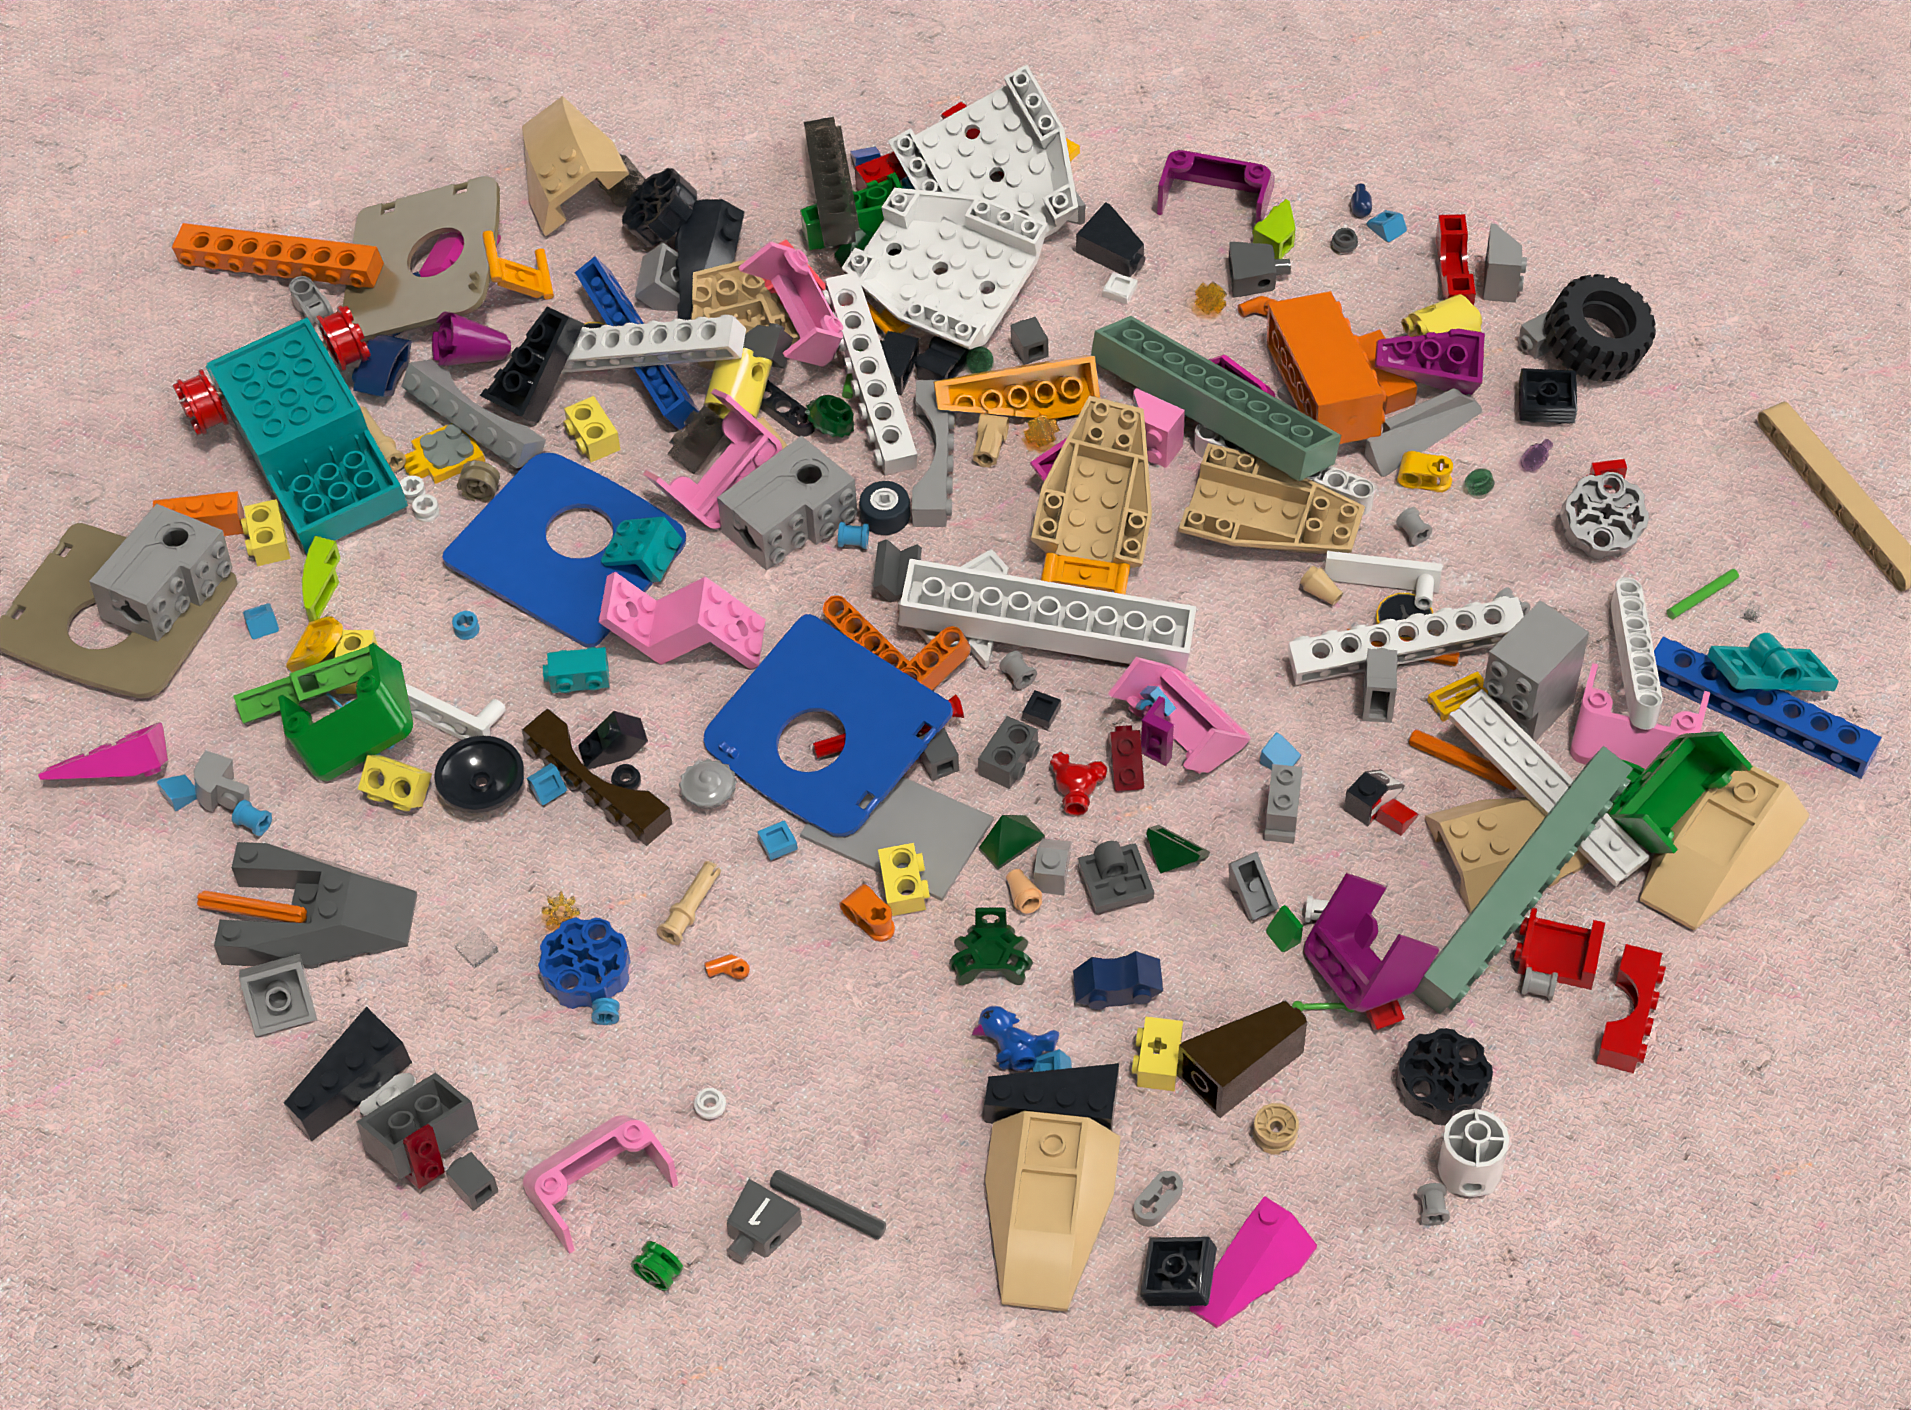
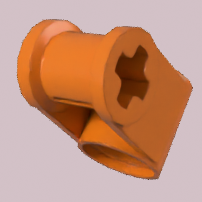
(869, 913)

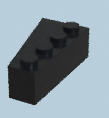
(535, 366)
(347, 1074)
(1068, 1091)

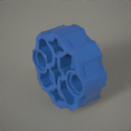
(584, 962)

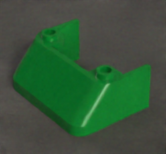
(358, 729)
(1673, 785)

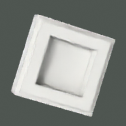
(1120, 288)

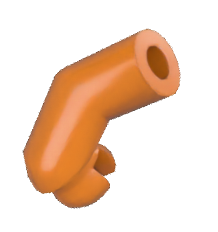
(1255, 305)
(729, 965)

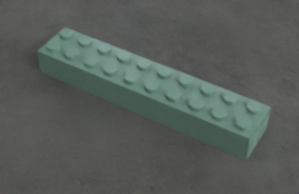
(1216, 398)
(1523, 881)

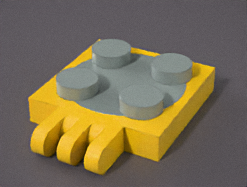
(442, 453)

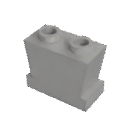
(1379, 685)
(1283, 803)

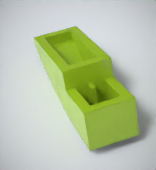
(319, 576)

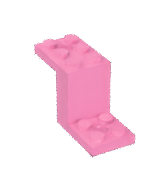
(682, 620)

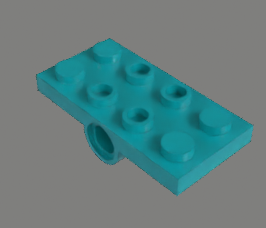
(1771, 666)

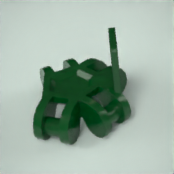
(990, 948)

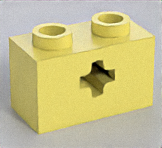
(1160, 1069)

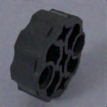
(659, 207)
(1443, 1075)

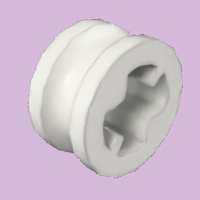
(412, 482)
(420, 503)

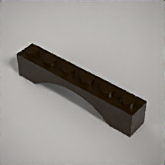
(636, 810)

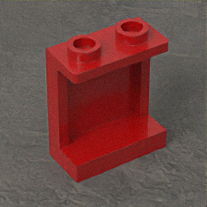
(1560, 949)

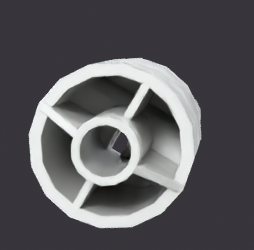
(1473, 1153)

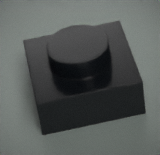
(1041, 709)

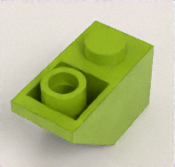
(1277, 229)

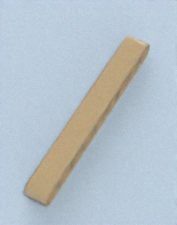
(1839, 492)

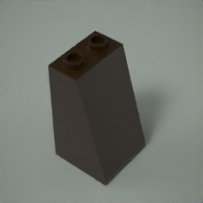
(1241, 1055)

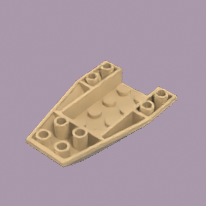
(1098, 488)
(1261, 507)
(1724, 846)
(1047, 1202)

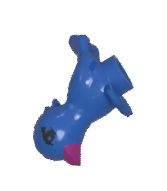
(1016, 1045)

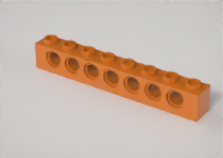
(278, 255)

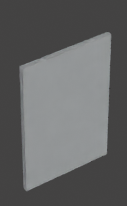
(915, 814)

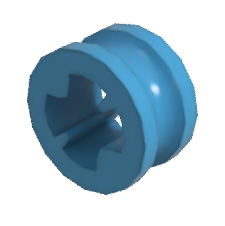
(465, 632)
(605, 1011)

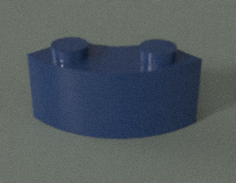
(383, 367)
(1118, 980)

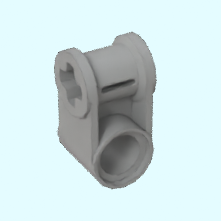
(308, 299)

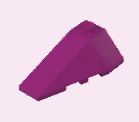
(1436, 359)

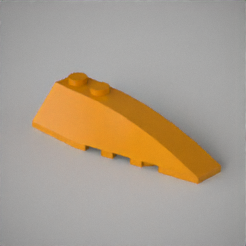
(1028, 390)

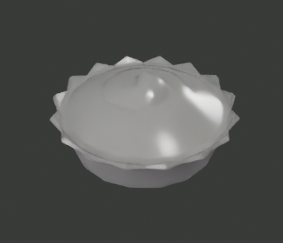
(708, 783)

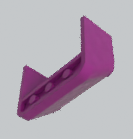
(1217, 172)
(1343, 954)

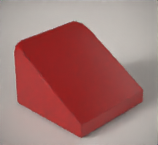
(1396, 816)

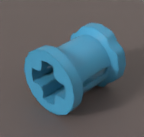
(853, 535)
(251, 817)

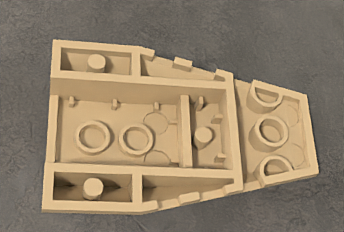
(564, 156)
(1486, 838)

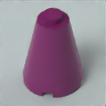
(467, 342)

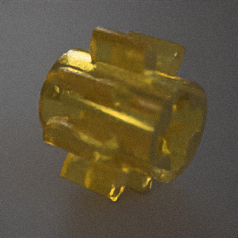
(1210, 298)
(1041, 431)
(554, 904)

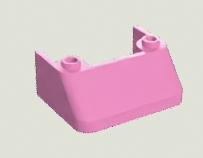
(802, 299)
(748, 450)
(1198, 721)
(1601, 727)
(549, 1180)

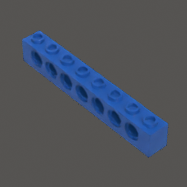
(618, 310)
(1769, 712)

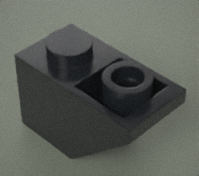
(613, 740)

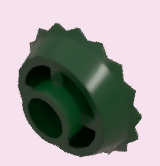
(831, 415)

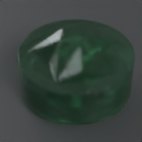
(980, 360)
(1479, 482)

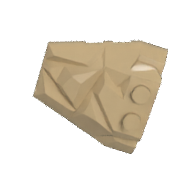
(739, 294)

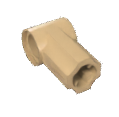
(990, 434)

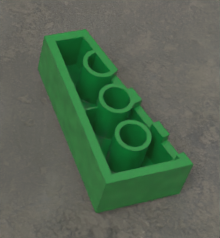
(868, 208)

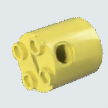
(1443, 316)
(742, 380)

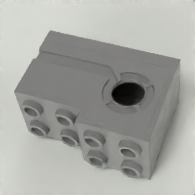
(786, 503)
(160, 572)
(1537, 668)

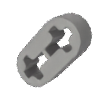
(1152, 1194)

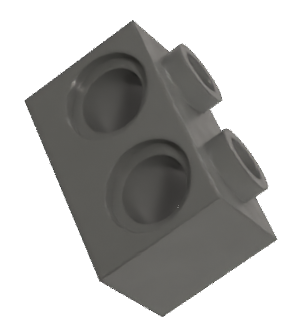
(1005, 750)

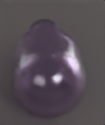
(1536, 455)

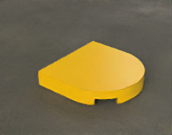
(315, 643)

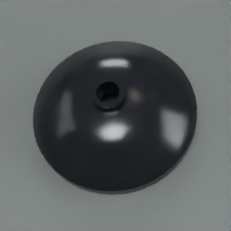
(479, 762)

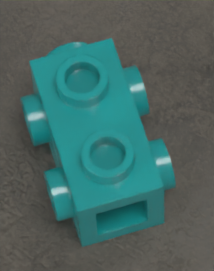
(577, 670)

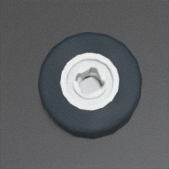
(884, 507)

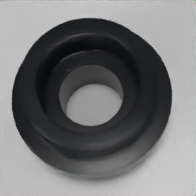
(626, 771)

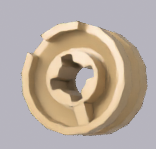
(1275, 1116)

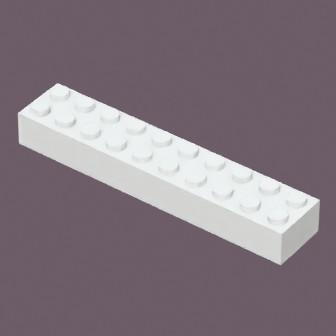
(1046, 614)

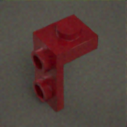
(1126, 758)
(423, 1156)

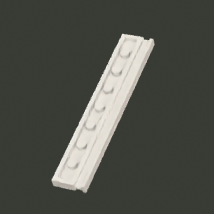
(1542, 781)

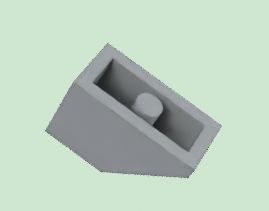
(1052, 866)

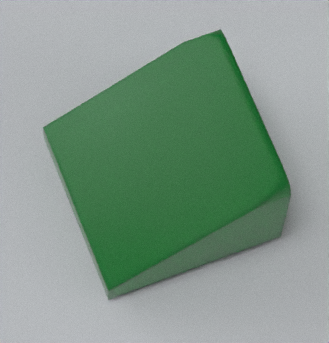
(1285, 929)

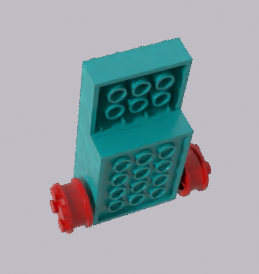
(301, 425)

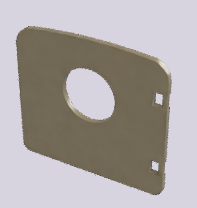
(409, 301)
(62, 589)

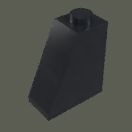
(1111, 242)

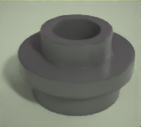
(1345, 240)

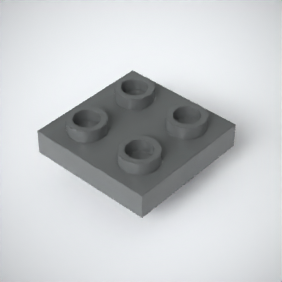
(1115, 876)

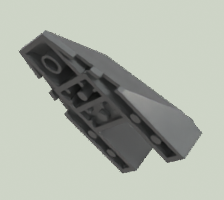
(344, 908)

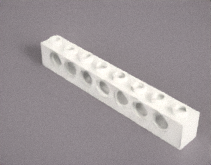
(657, 344)
(902, 453)
(1423, 646)

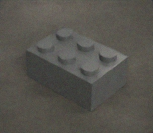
(427, 1102)

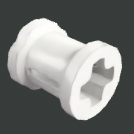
(1314, 908)

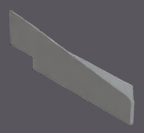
(1419, 429)

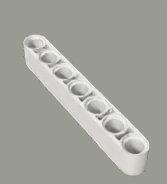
(1335, 479)
(1636, 653)

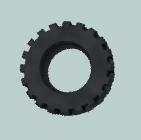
(1616, 308)

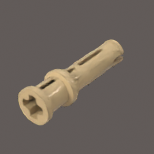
(387, 445)
(683, 913)

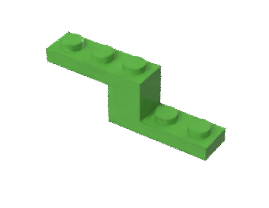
(304, 684)

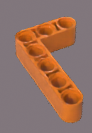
(918, 667)

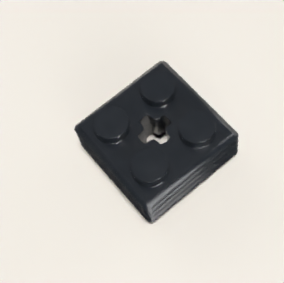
(1547, 395)
(1165, 1281)

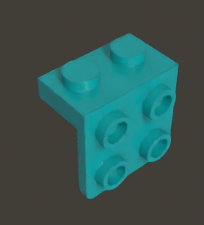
(645, 543)

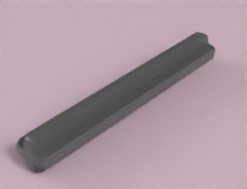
(828, 1204)

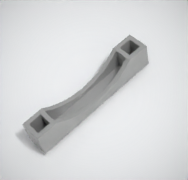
(437, 390)
(929, 495)

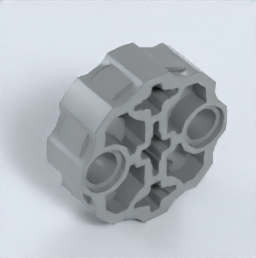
(1615, 530)

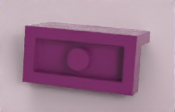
(1157, 734)

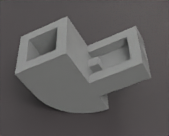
(215, 782)

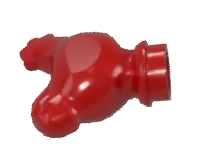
(1076, 782)

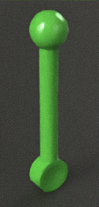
(1311, 1006)

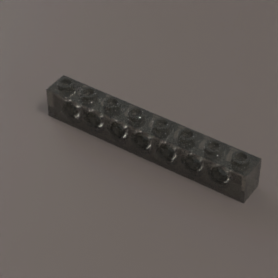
(831, 182)

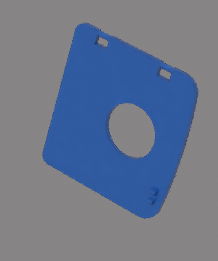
(510, 553)
(828, 673)

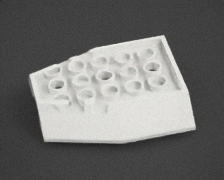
(1015, 137)
(960, 232)

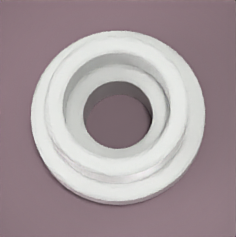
(707, 1096)

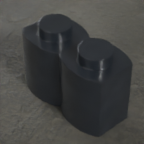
(941, 360)

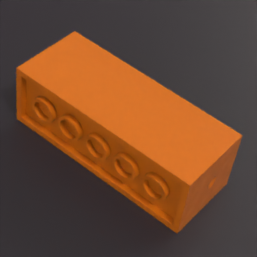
(1325, 366)

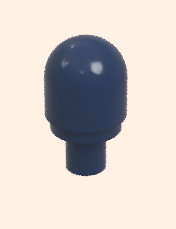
(1361, 201)

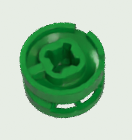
(657, 1265)

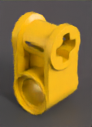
(1422, 471)

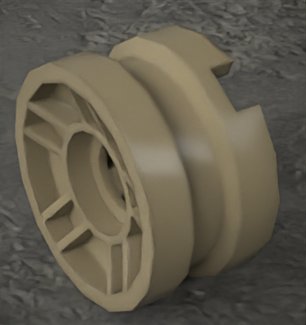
(478, 481)

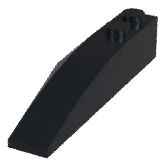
(703, 243)

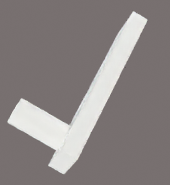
(1386, 572)
(451, 719)

